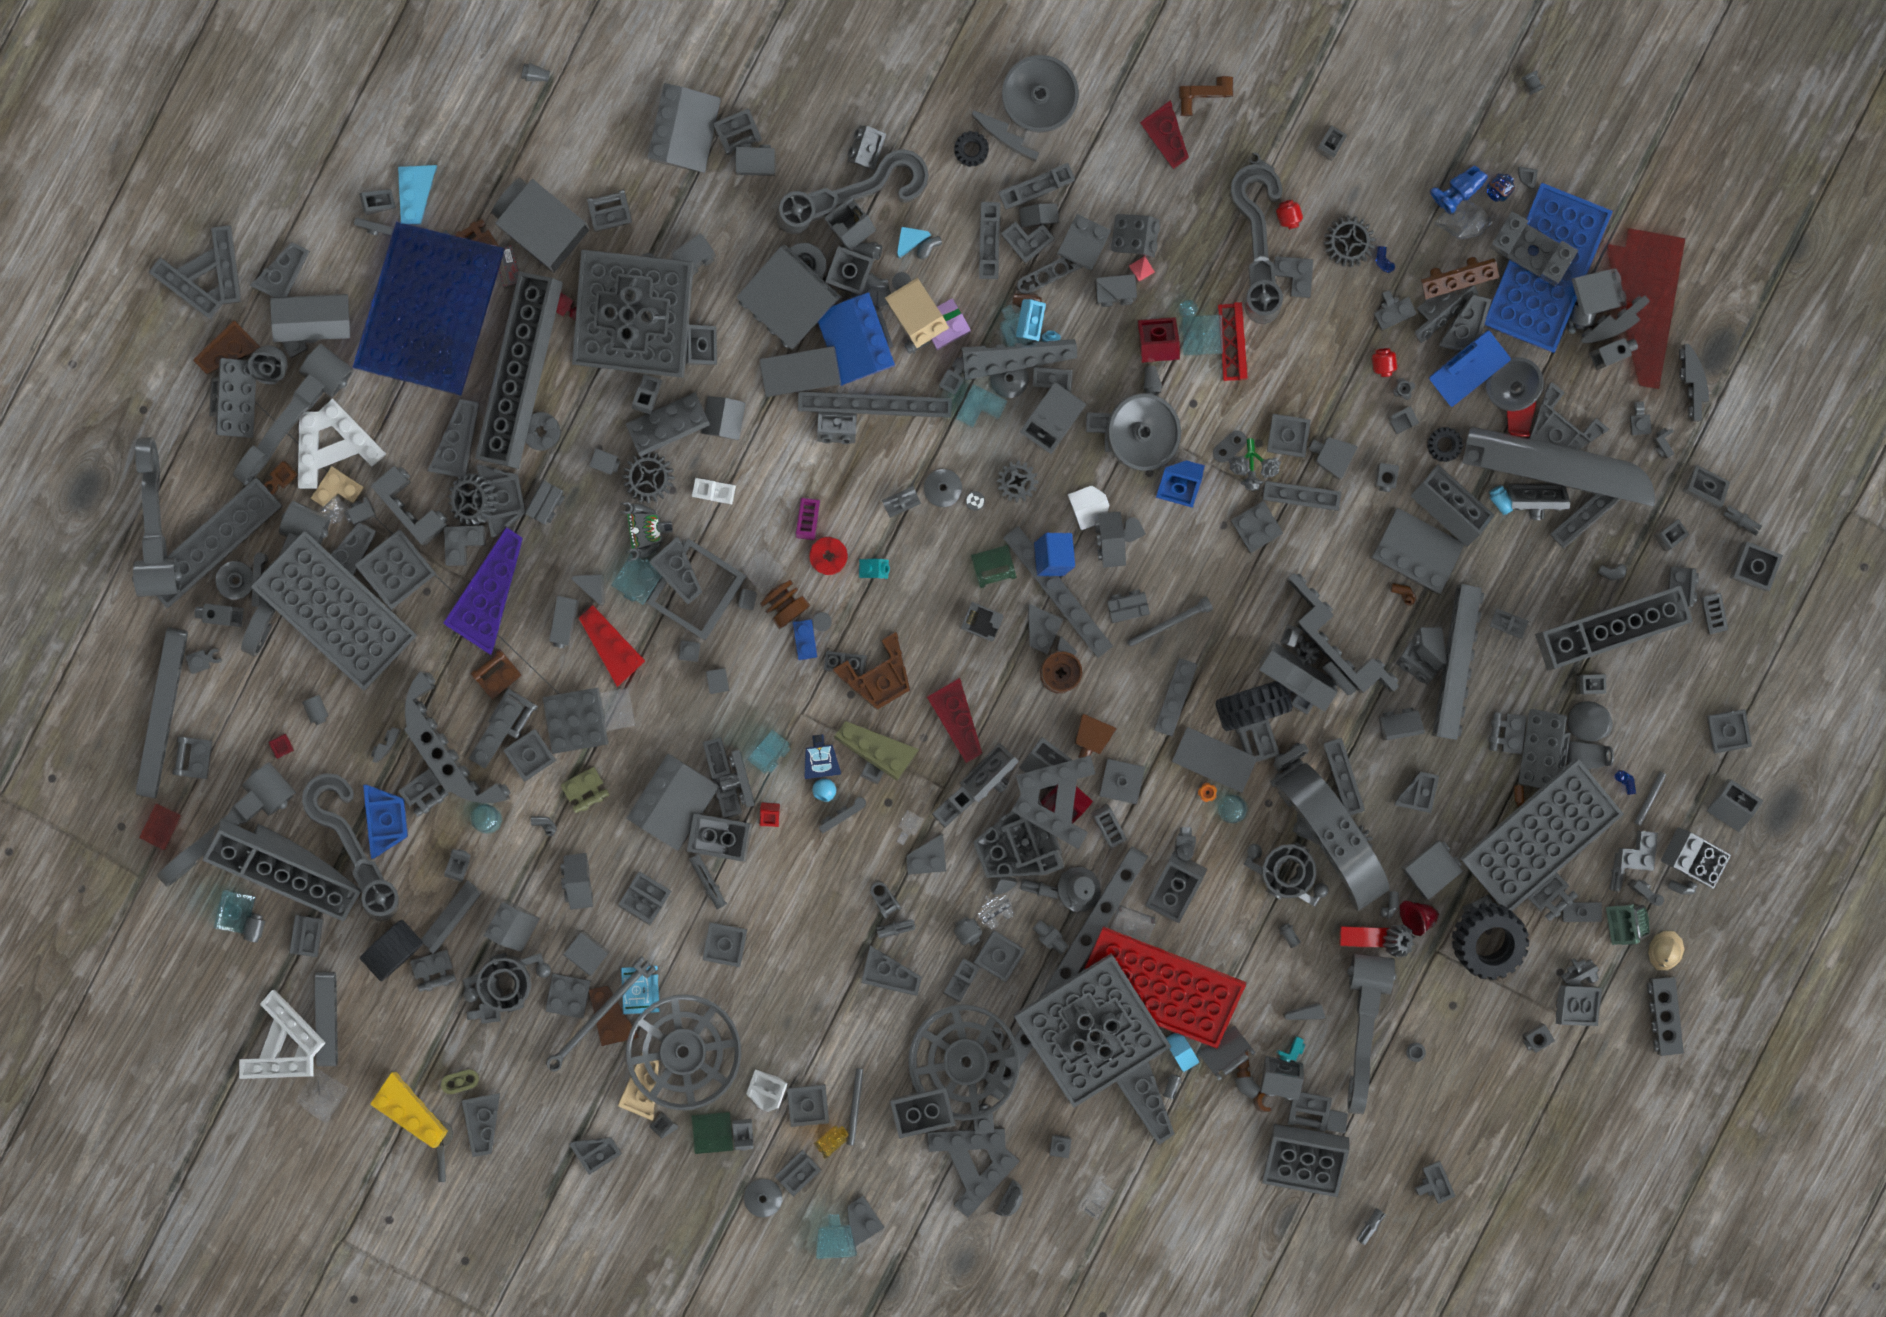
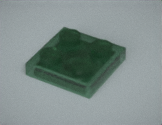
(712, 1132)

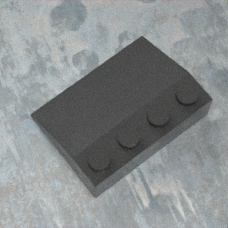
(684, 128)
(1417, 551)
(671, 800)
(1306, 1160)

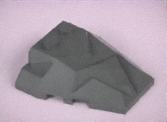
(1018, 849)

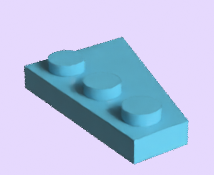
(414, 190)

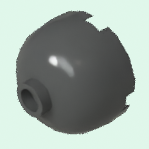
(268, 364)

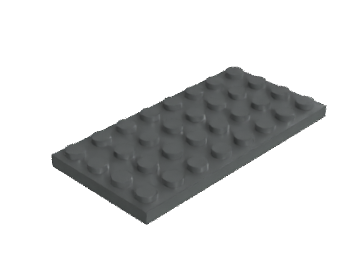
(333, 610)
(1542, 835)

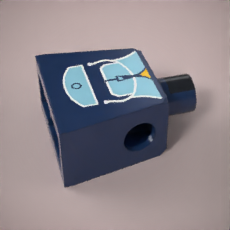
(820, 759)

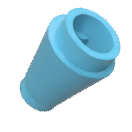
(1501, 499)

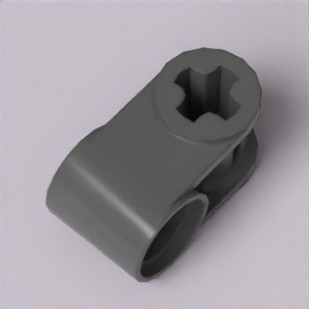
(885, 900)

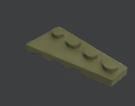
(883, 752)

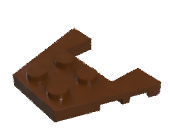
(881, 683)

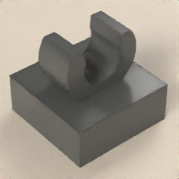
(1291, 636)

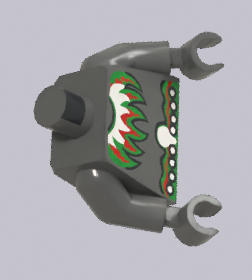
(644, 529)

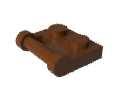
(500, 679)

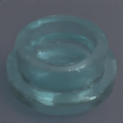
(1188, 308)

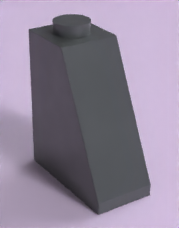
(563, 621)

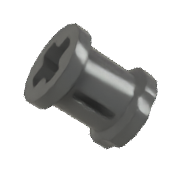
(1533, 82)

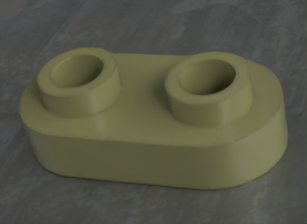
(460, 1081)

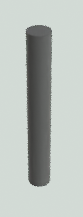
(1650, 798)

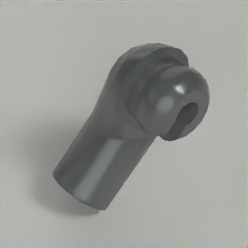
(1682, 889)

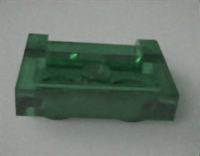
(990, 560)

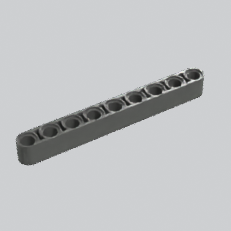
(161, 712)

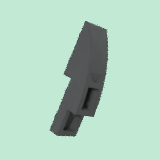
(1609, 327)
(1693, 374)

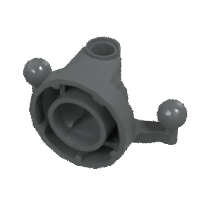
(1299, 883)
(488, 981)

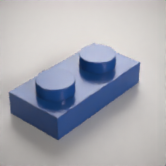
(805, 639)

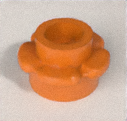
(1212, 792)

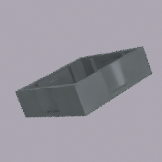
(1299, 678)

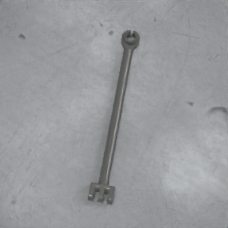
(640, 970)

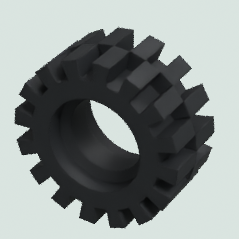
(971, 137)
(1456, 444)

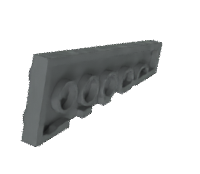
(984, 361)

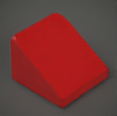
(769, 814)

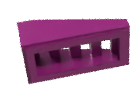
(804, 534)

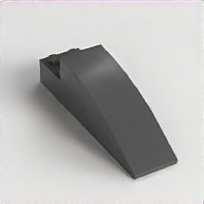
(1613, 628)
(281, 867)

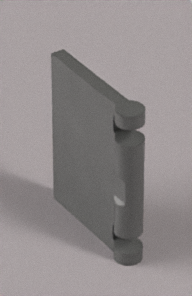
(1228, 1054)

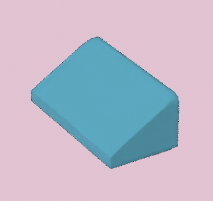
(1030, 319)

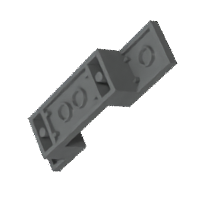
(1314, 619)

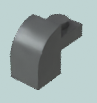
(647, 394)
(953, 807)

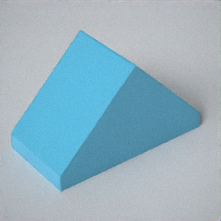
(910, 239)
(1182, 1051)

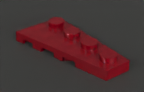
(955, 715)

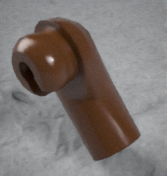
(1406, 593)

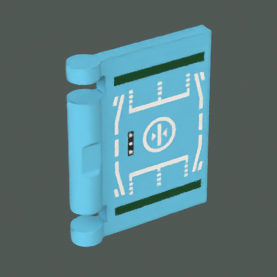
(641, 993)

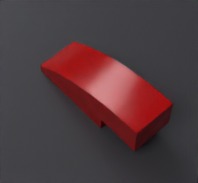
(1362, 936)

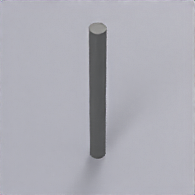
(855, 1106)

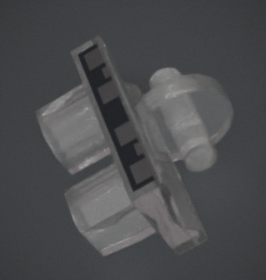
(994, 908)

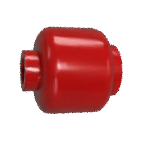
(1289, 214)
(1384, 362)

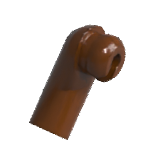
(1519, 795)

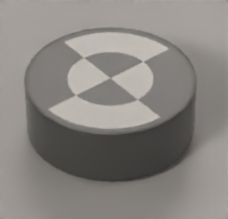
(975, 500)

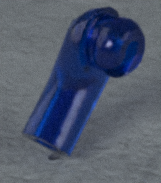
(1381, 260)
(1626, 779)

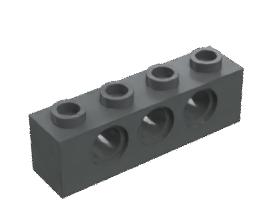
(1674, 1044)

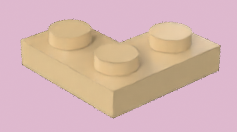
(337, 483)

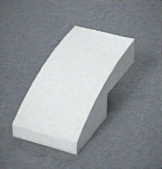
(713, 491)

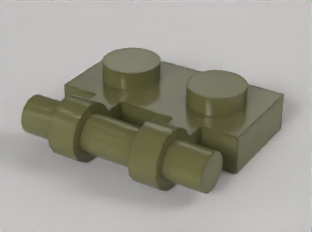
(582, 784)

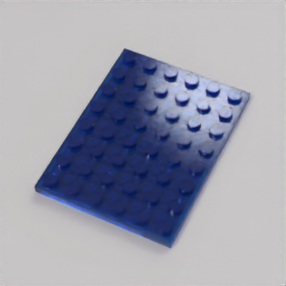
(428, 308)

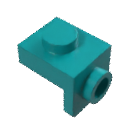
(874, 568)
(1296, 1048)

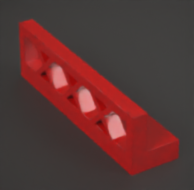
(1240, 342)

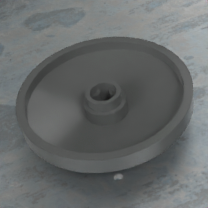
(1040, 93)
(1143, 432)

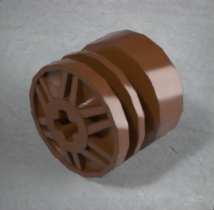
(784, 604)
(1070, 666)

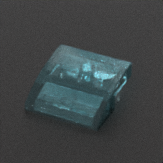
(1202, 335)

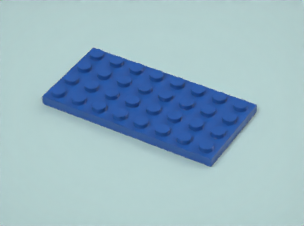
(1526, 303)

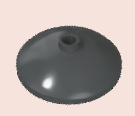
(1515, 374)

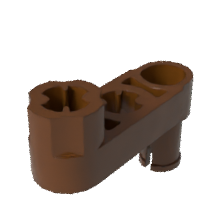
(1223, 89)

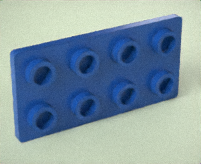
(1469, 368)

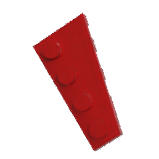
(612, 647)

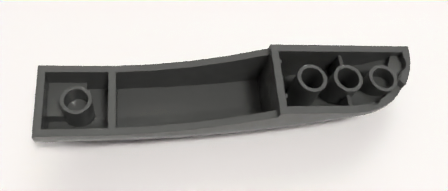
(1558, 465)

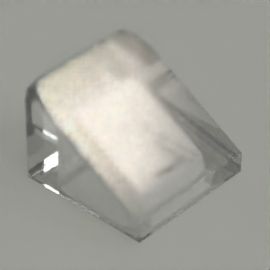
(335, 509)

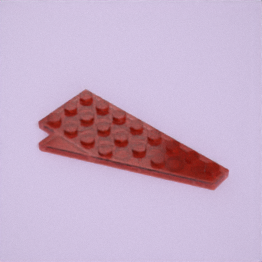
(1650, 268)

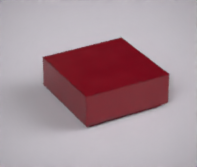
(281, 746)

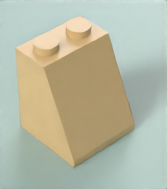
(916, 313)

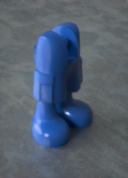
(1463, 185)

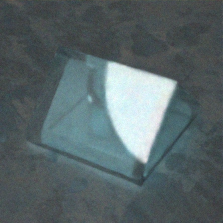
(233, 911)

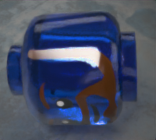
(1500, 187)

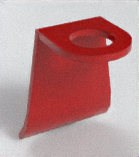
(1520, 421)

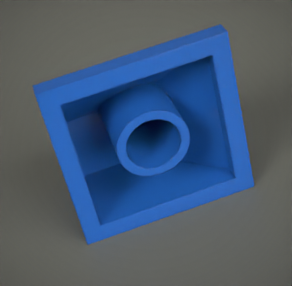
(1181, 483)

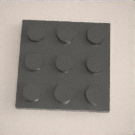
(395, 569)
(575, 720)

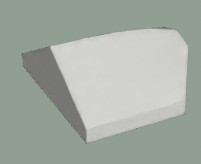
(1087, 505)
(766, 1090)

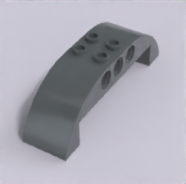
(1335, 834)

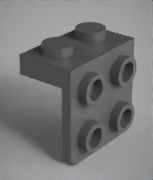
(1135, 234)

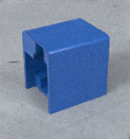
(1054, 554)

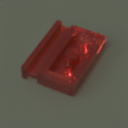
(160, 826)

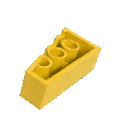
(406, 1109)

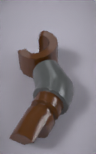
(1248, 1086)

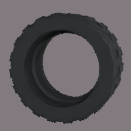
(391, 950)

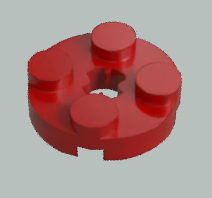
(834, 546)

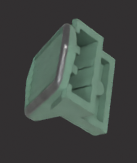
(1627, 923)

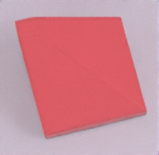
(1141, 269)

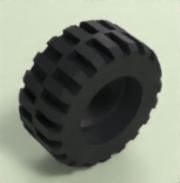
(1253, 705)
(1502, 960)

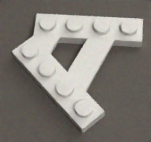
(312, 458)
(285, 1021)

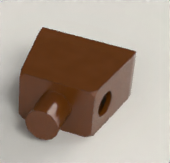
(1092, 735)

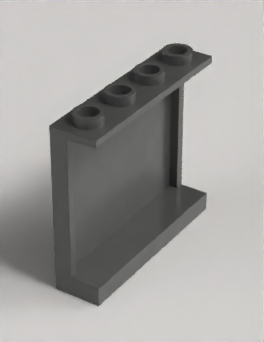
(787, 297)

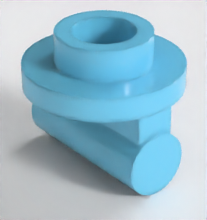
(1050, 336)

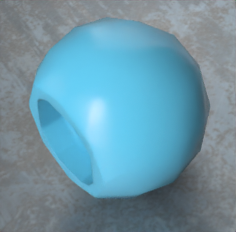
(824, 790)

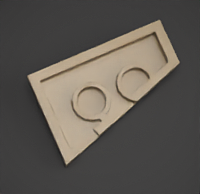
(633, 1099)

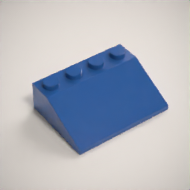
(857, 338)

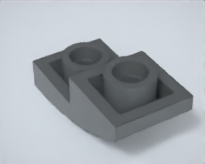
(834, 659)
(382, 750)

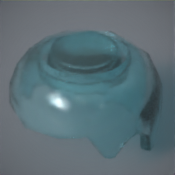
(1233, 809)
(486, 819)

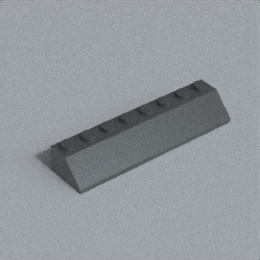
(1458, 657)

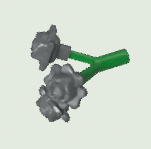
(1240, 465)

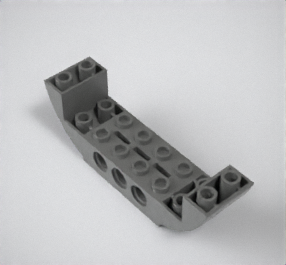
(419, 724)

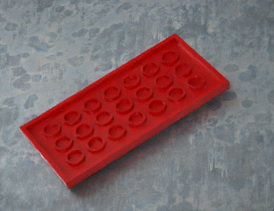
(1173, 988)

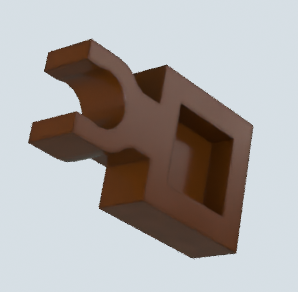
(282, 476)

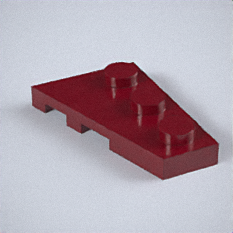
(1165, 134)

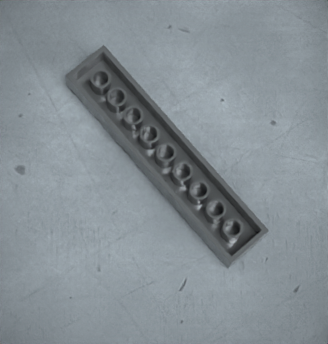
(519, 370)

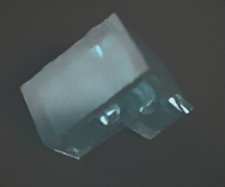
(978, 401)
(769, 751)

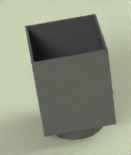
(539, 222)

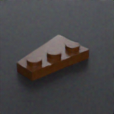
(229, 344)
(614, 1025)

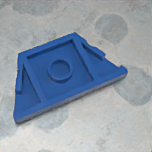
(384, 819)

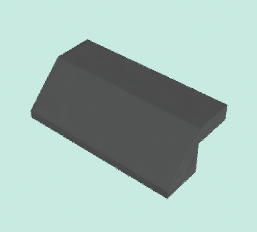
(310, 317)

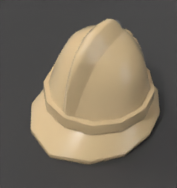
(1666, 950)

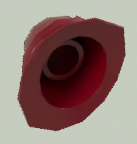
(1418, 916)

